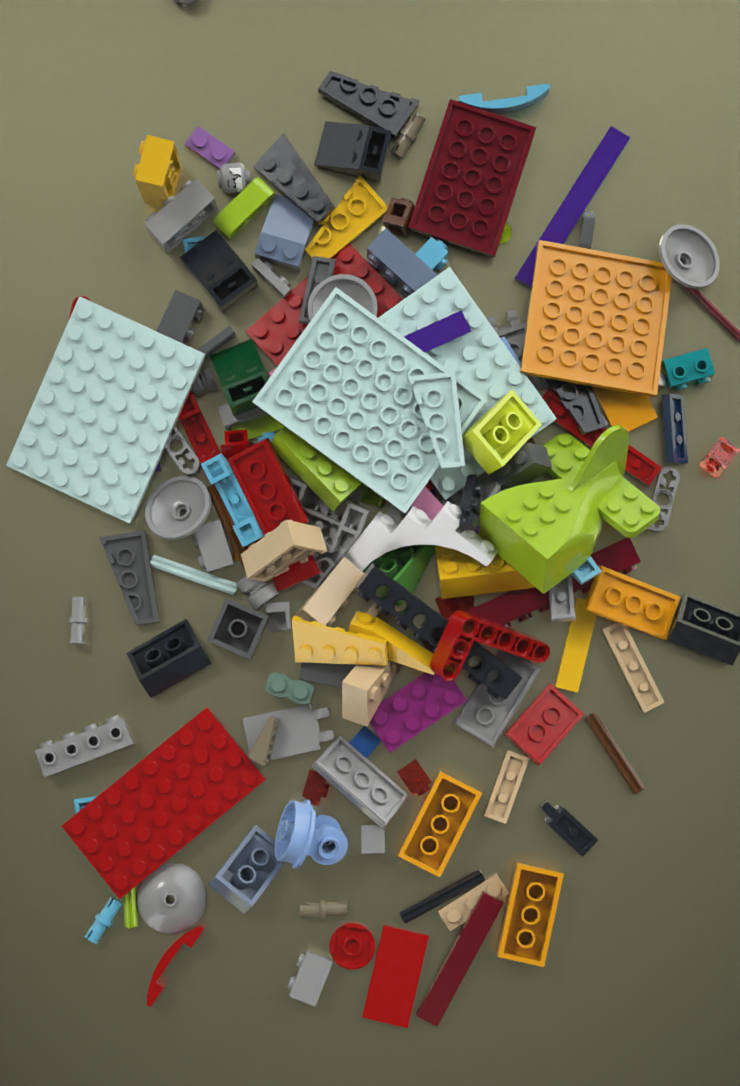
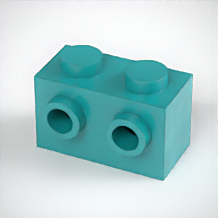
(687, 369)

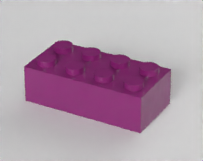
(415, 709)

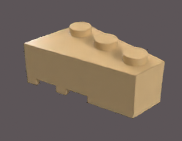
(281, 548)
(331, 594)
(365, 689)

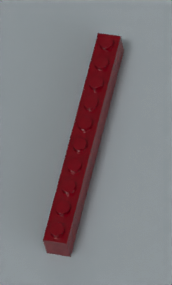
(520, 603)

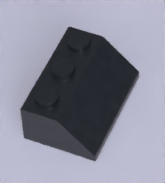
(706, 629)
(168, 658)

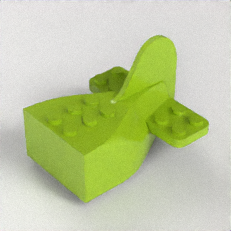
(555, 523)

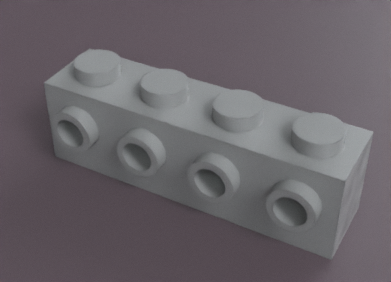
(85, 746)

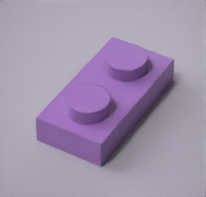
(209, 148)

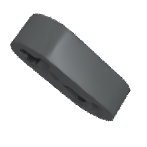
(587, 229)

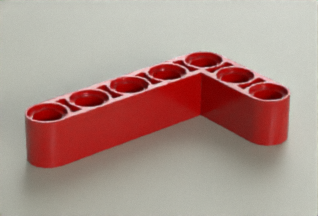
(466, 628)

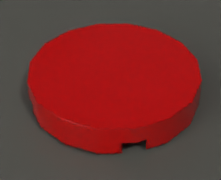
(352, 946)

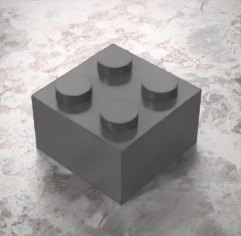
(238, 628)

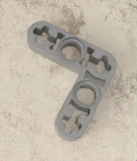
(665, 510)

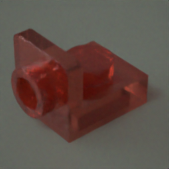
(719, 457)
(451, 605)
(415, 778)

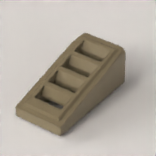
(263, 747)

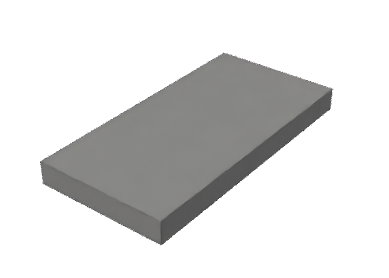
(487, 716)
(360, 781)

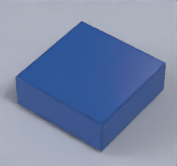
(365, 741)

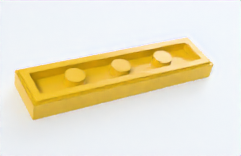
(576, 648)

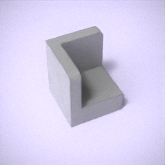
(279, 616)
(372, 839)

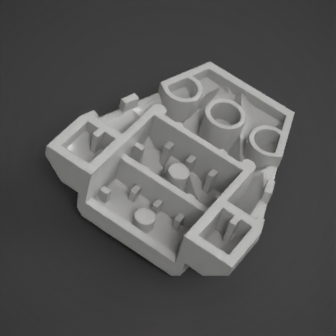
(338, 528)

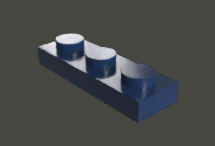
(674, 428)

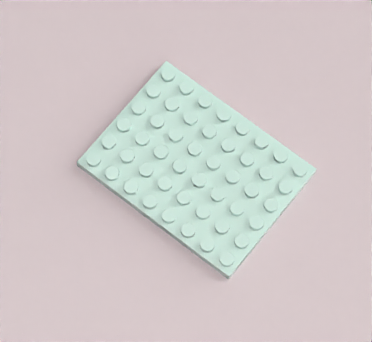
(475, 358)
(353, 400)
(105, 409)

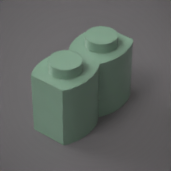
(296, 690)

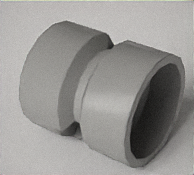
(258, 591)

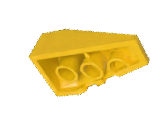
(400, 647)

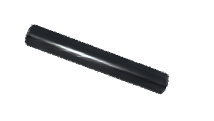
(442, 896)

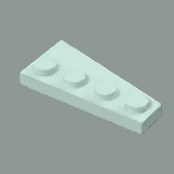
(440, 410)

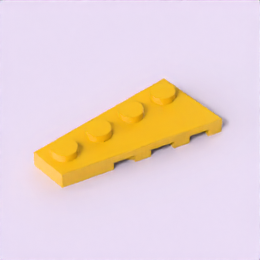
(351, 218)
(335, 646)

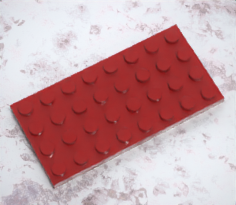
(163, 803)

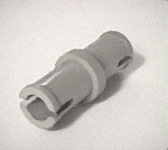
(78, 620)

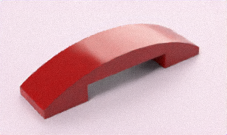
(198, 430)
(156, 985)

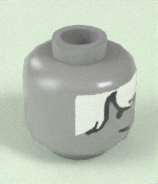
(233, 177)

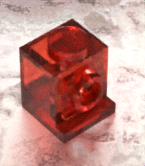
(315, 787)

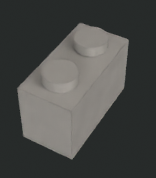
(213, 547)
(310, 977)

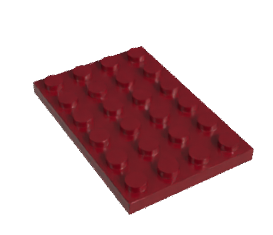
(472, 178)

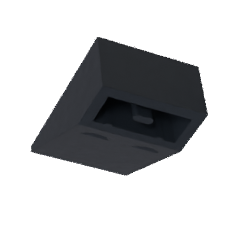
(354, 149)
(219, 270)

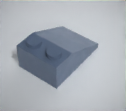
(284, 234)
(247, 870)

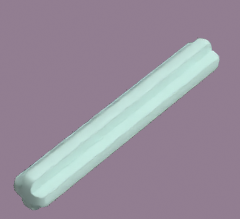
(193, 575)

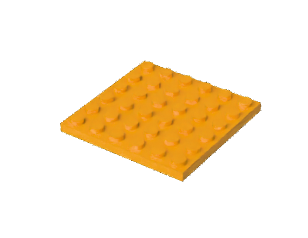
(596, 319)

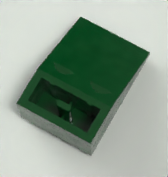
(240, 375)

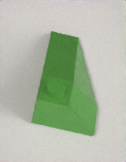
(404, 566)

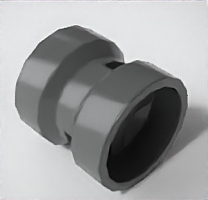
(208, 380)

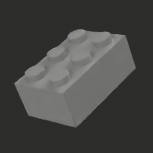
(180, 215)

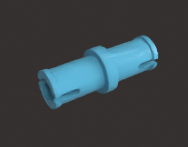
(103, 920)

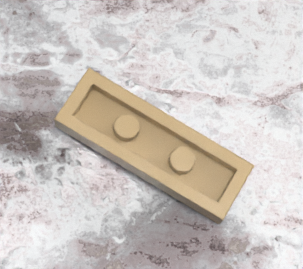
(506, 786)
(458, 910)

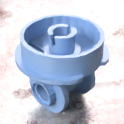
(306, 834)

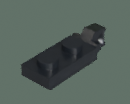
(471, 503)
(568, 828)

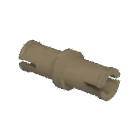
(407, 135)
(323, 909)

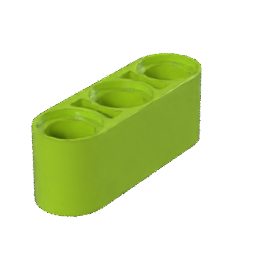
(243, 207)

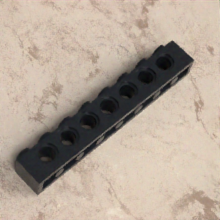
(375, 577)

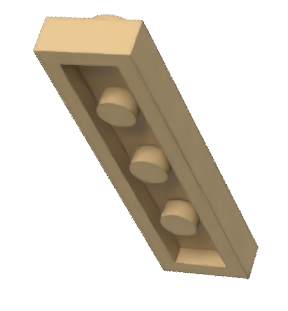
(633, 666)

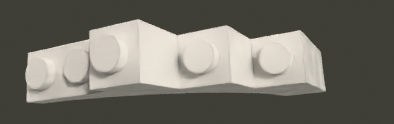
(416, 528)

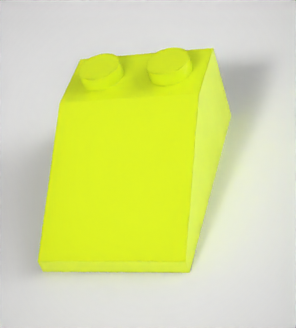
(500, 432)

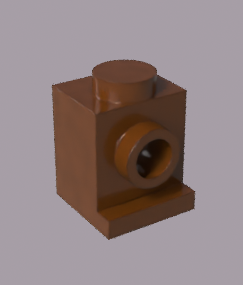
(398, 216)

